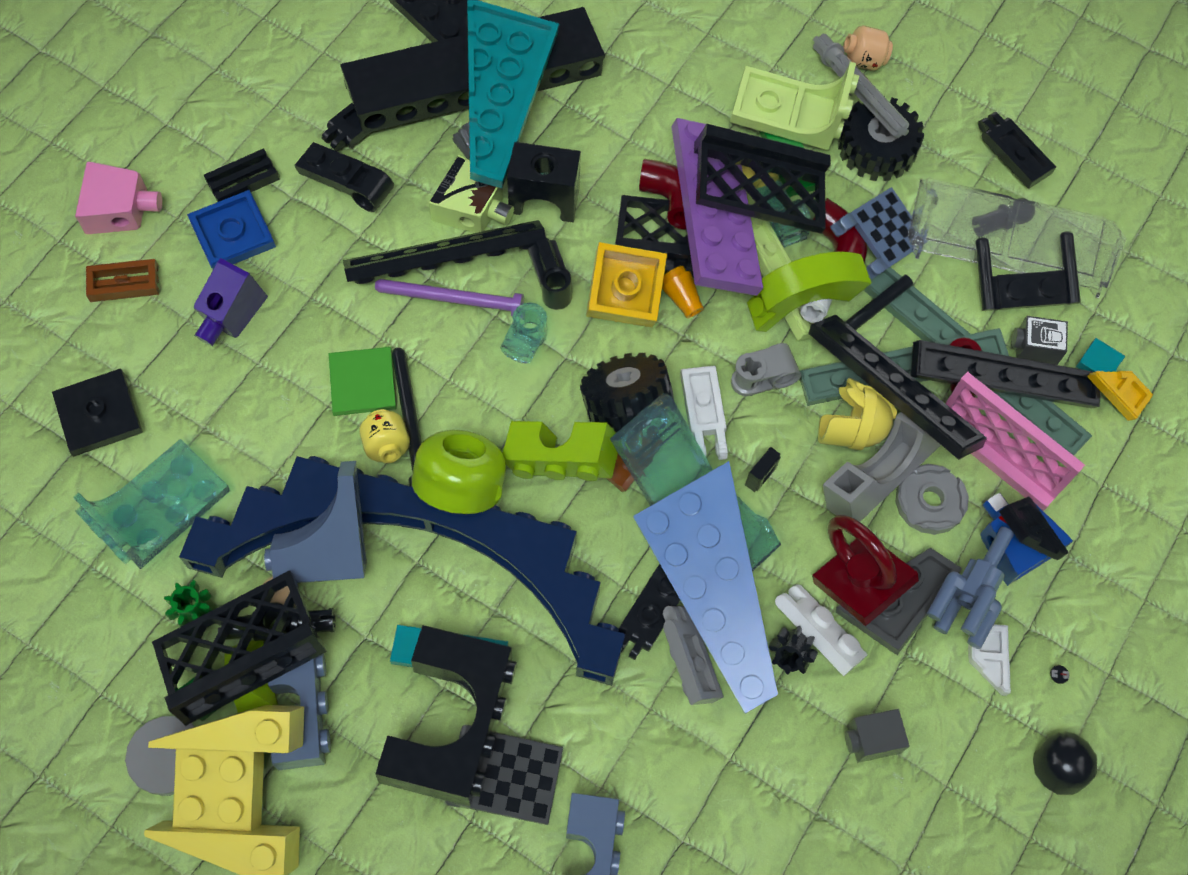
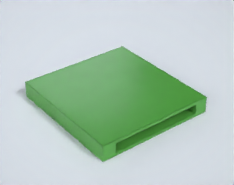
(362, 381)

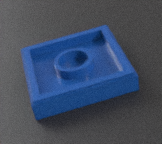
(231, 229)

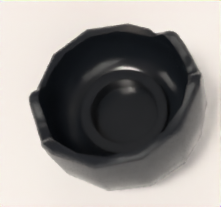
(1065, 763)

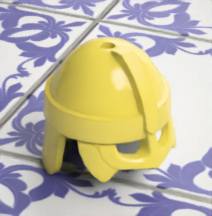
(869, 420)

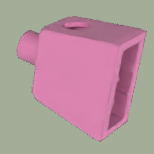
(113, 199)

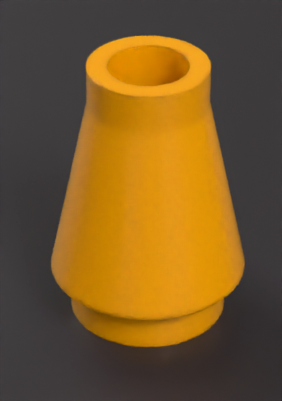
(682, 290)

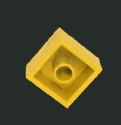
(626, 285)

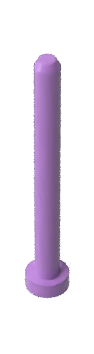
(450, 295)

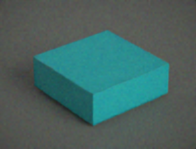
(1100, 358)

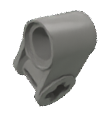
(765, 370)

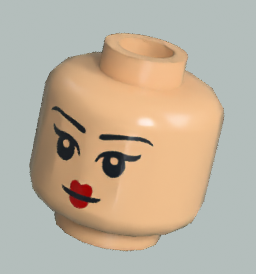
(868, 47)

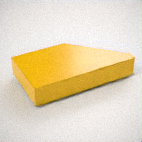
(1123, 391)

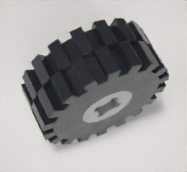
(880, 152)
(624, 388)

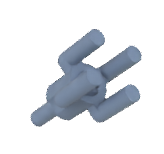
(973, 591)

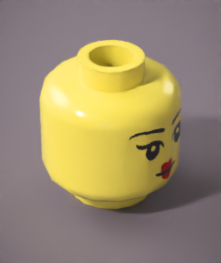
(383, 435)

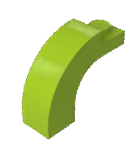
(807, 280)

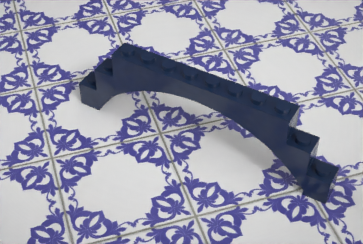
(525, 547)

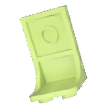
(793, 107)

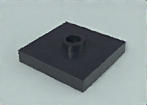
(97, 412)

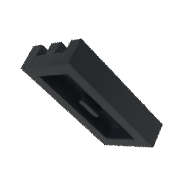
(239, 173)

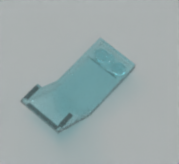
(667, 457)

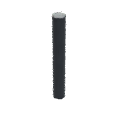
(880, 302)

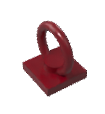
(863, 574)

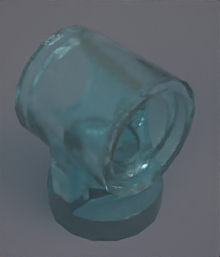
(521, 342)

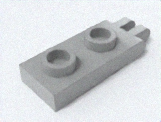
(691, 657)

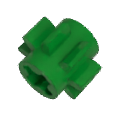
(185, 595)

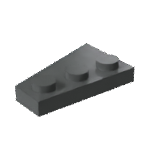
(903, 617)

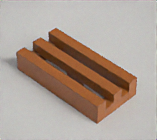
(122, 286)

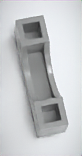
(860, 488)

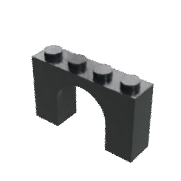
(452, 769)

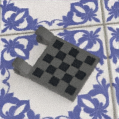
(518, 779)

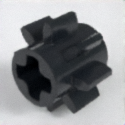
(793, 650)

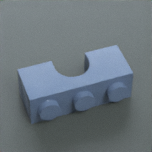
(316, 741)
(596, 823)

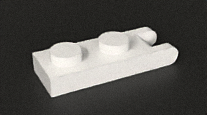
(817, 621)

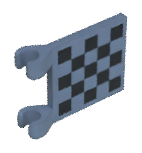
(883, 226)

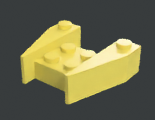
(222, 791)

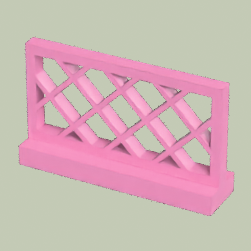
(1014, 458)

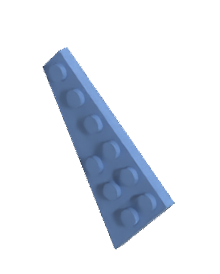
(707, 561)

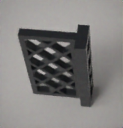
(762, 157)
(677, 253)
(245, 669)

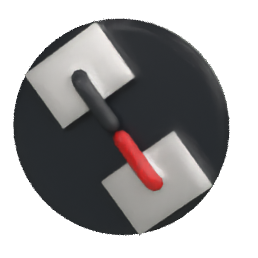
(1059, 674)

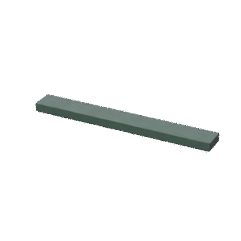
(934, 325)

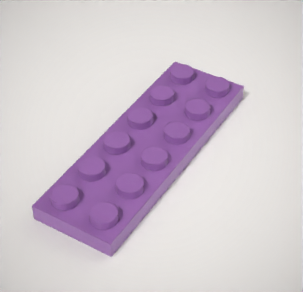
(719, 240)

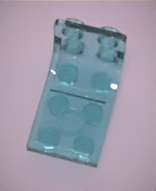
(154, 505)

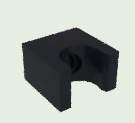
(558, 186)

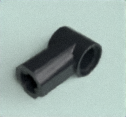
(551, 273)

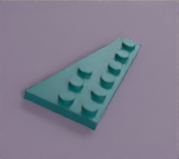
(504, 73)

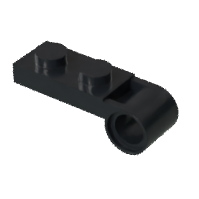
(363, 182)

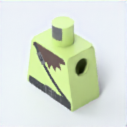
(466, 202)

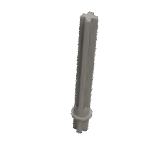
(833, 56)

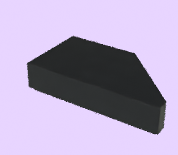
(1032, 528)

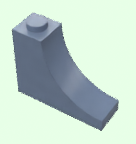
(329, 545)

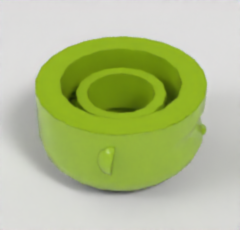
(459, 472)

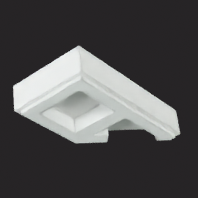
(993, 659)

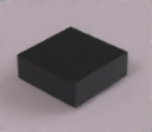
(763, 469)

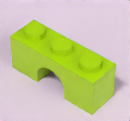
(585, 455)

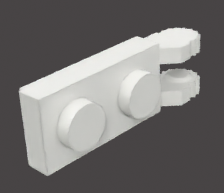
(704, 407)

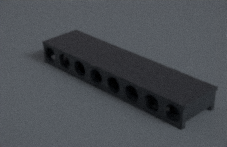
(440, 71)

